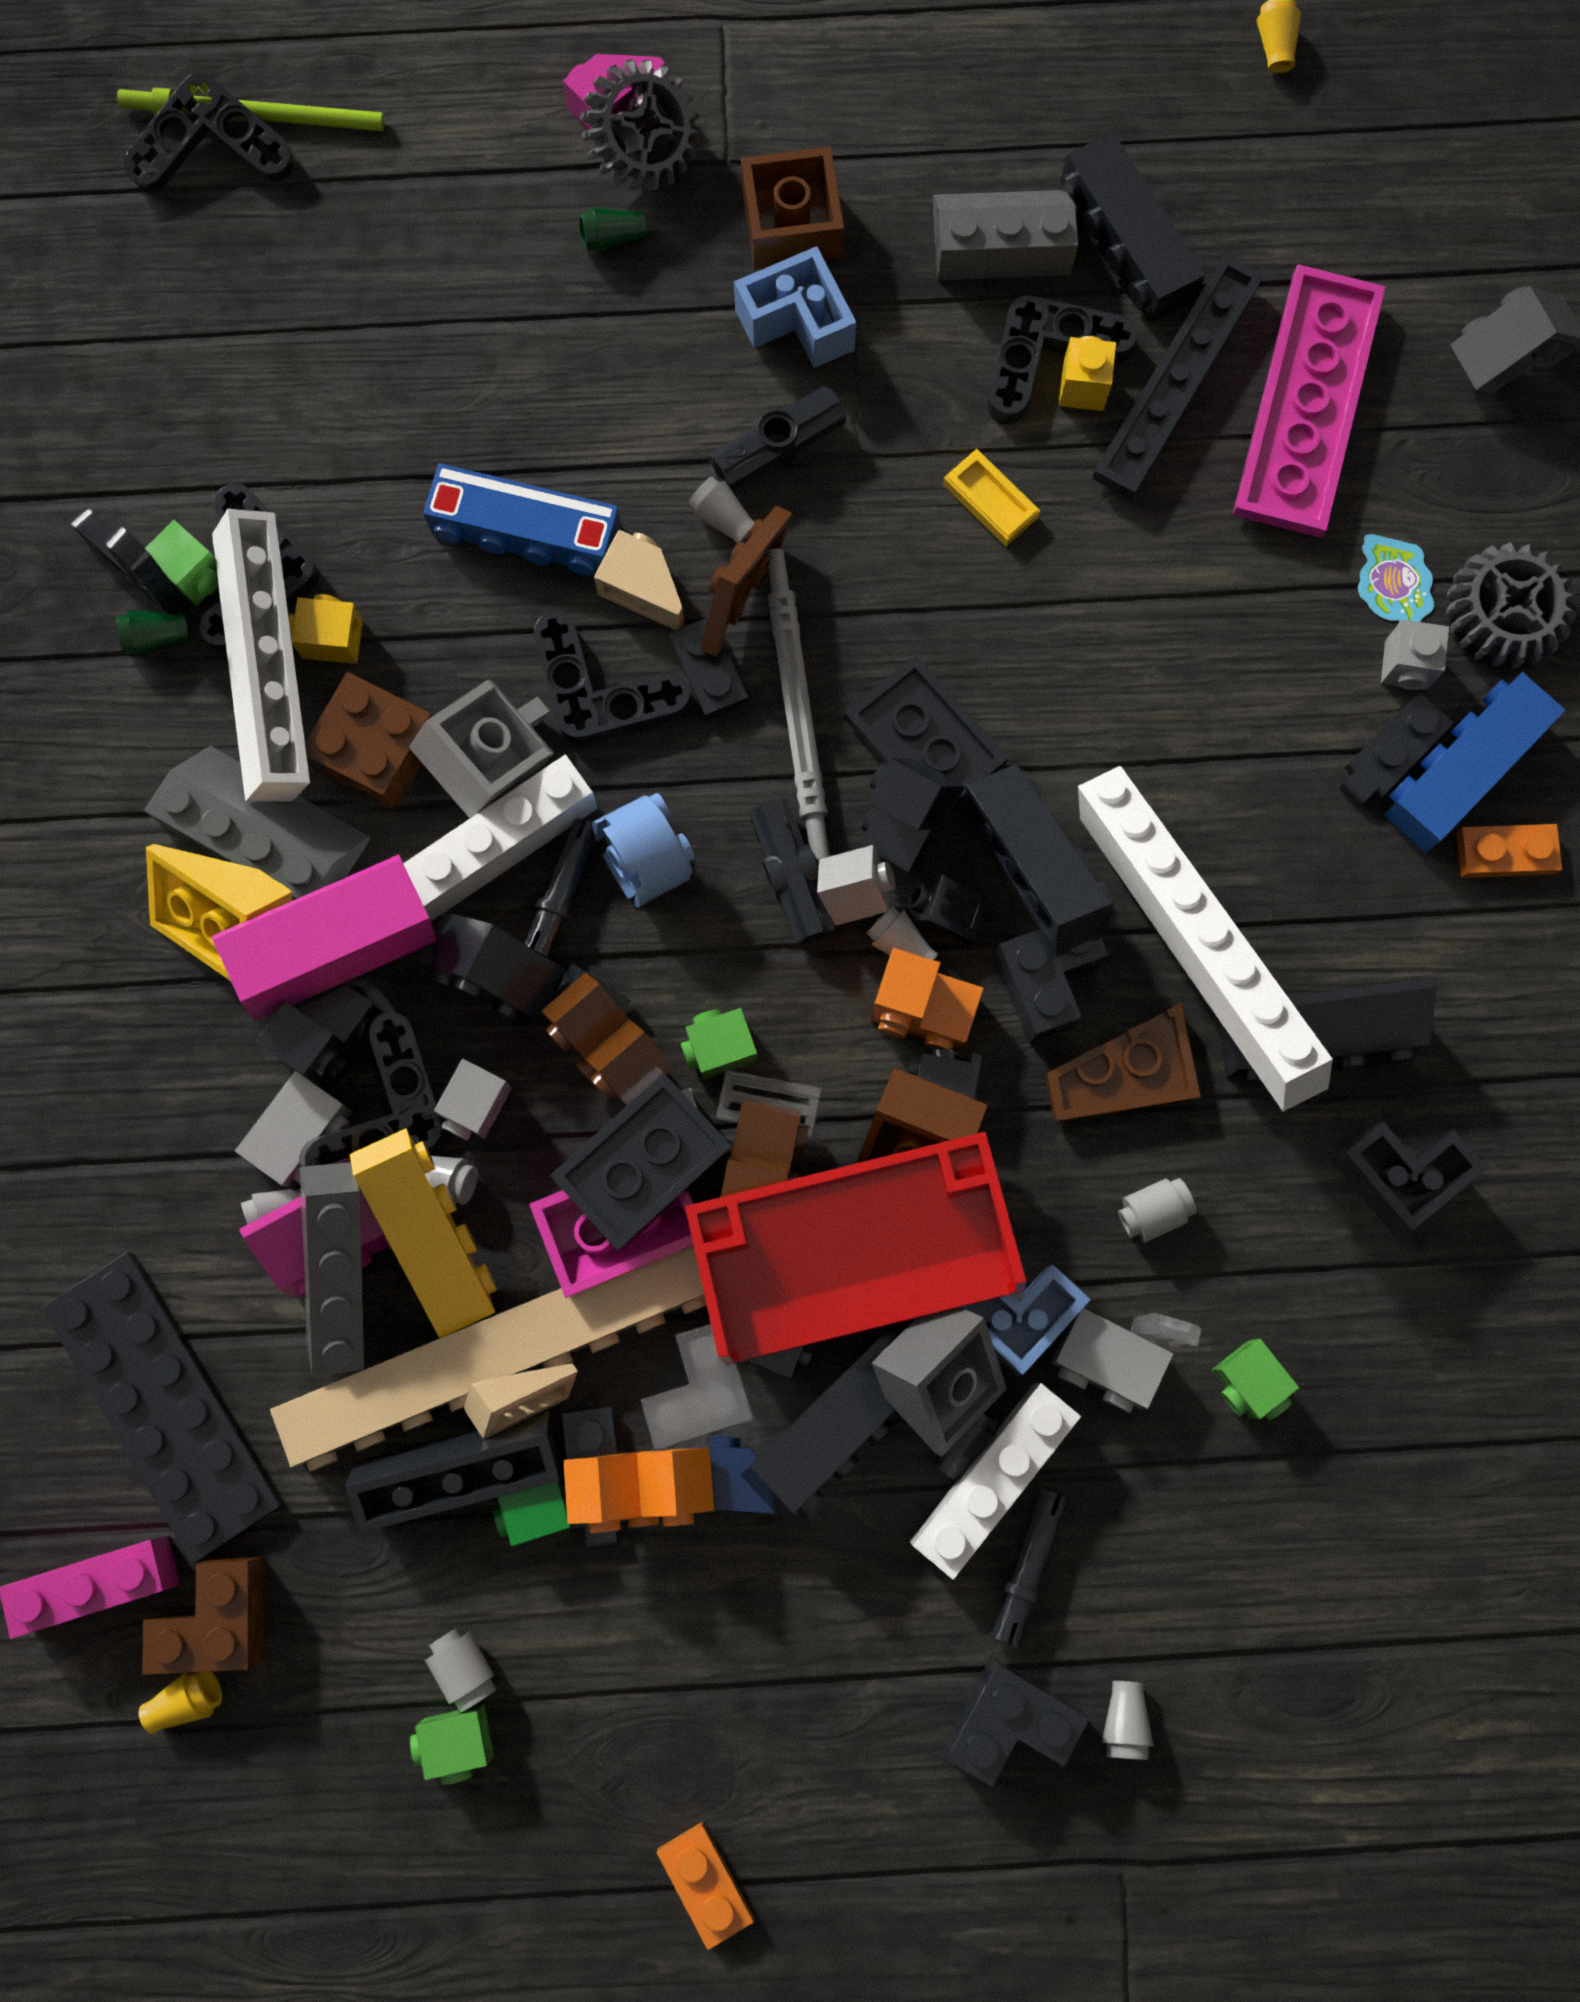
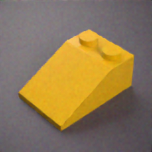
(203, 896)

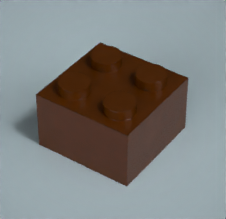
(792, 205)
(366, 741)
(918, 1115)

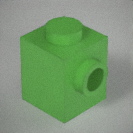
(185, 562)
(718, 1043)
(1255, 1382)
(452, 1744)

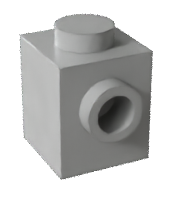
(1414, 655)
(855, 885)
(472, 1101)

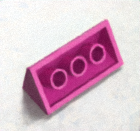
(324, 938)

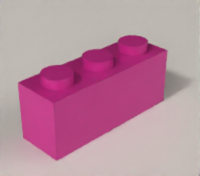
(89, 1586)

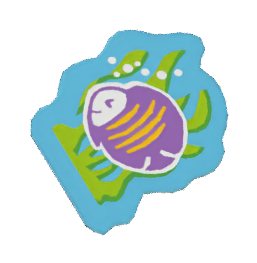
(1395, 579)

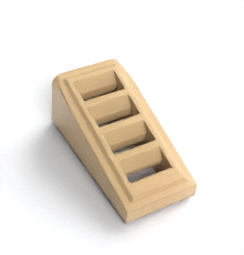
(513, 1398)

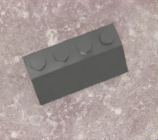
(285, 840)

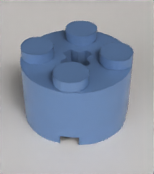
(644, 849)

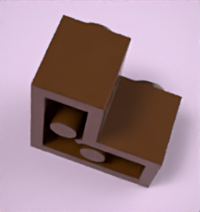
(612, 1048)
(764, 1147)
(222, 1631)

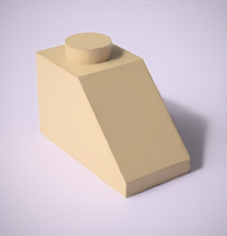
(639, 579)

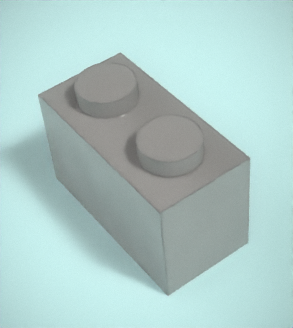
(289, 1122)
(1110, 1359)

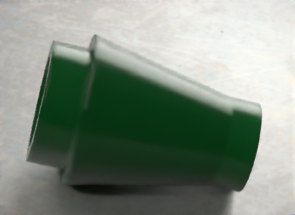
(609, 228)
(150, 631)

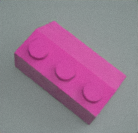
(278, 1243)
(586, 1257)

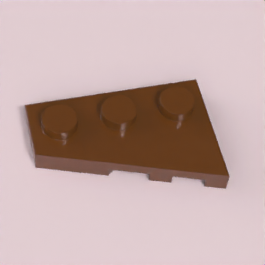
(744, 571)
(1129, 1073)

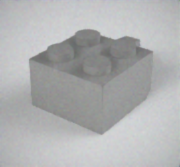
(482, 746)

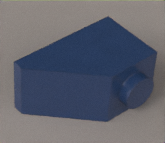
(729, 1487)

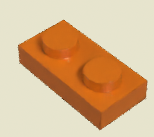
(1509, 850)
(705, 1885)

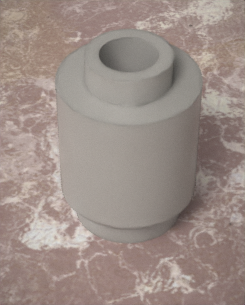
(1157, 1209)
(460, 1669)

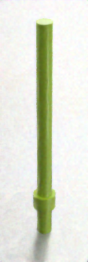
(266, 111)

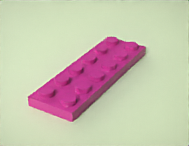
(1309, 401)

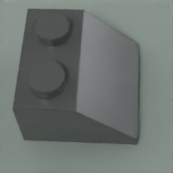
(941, 1375)

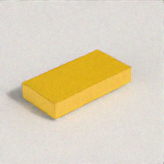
(991, 497)

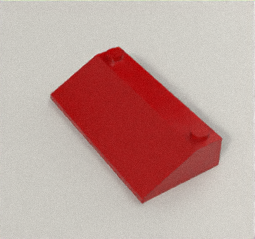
(854, 1249)

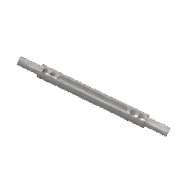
(797, 705)

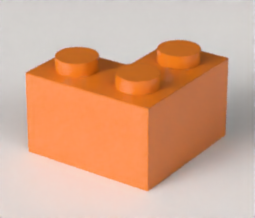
(924, 1002)
(639, 1488)

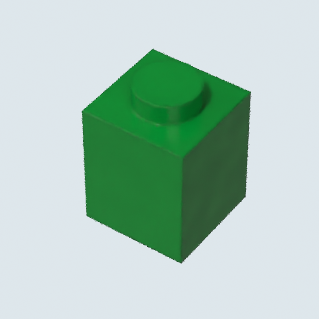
(532, 1512)

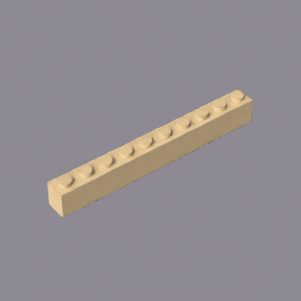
(507, 1344)

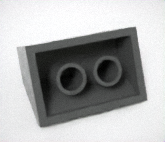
(1004, 234)

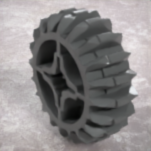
(648, 88)
(1502, 579)

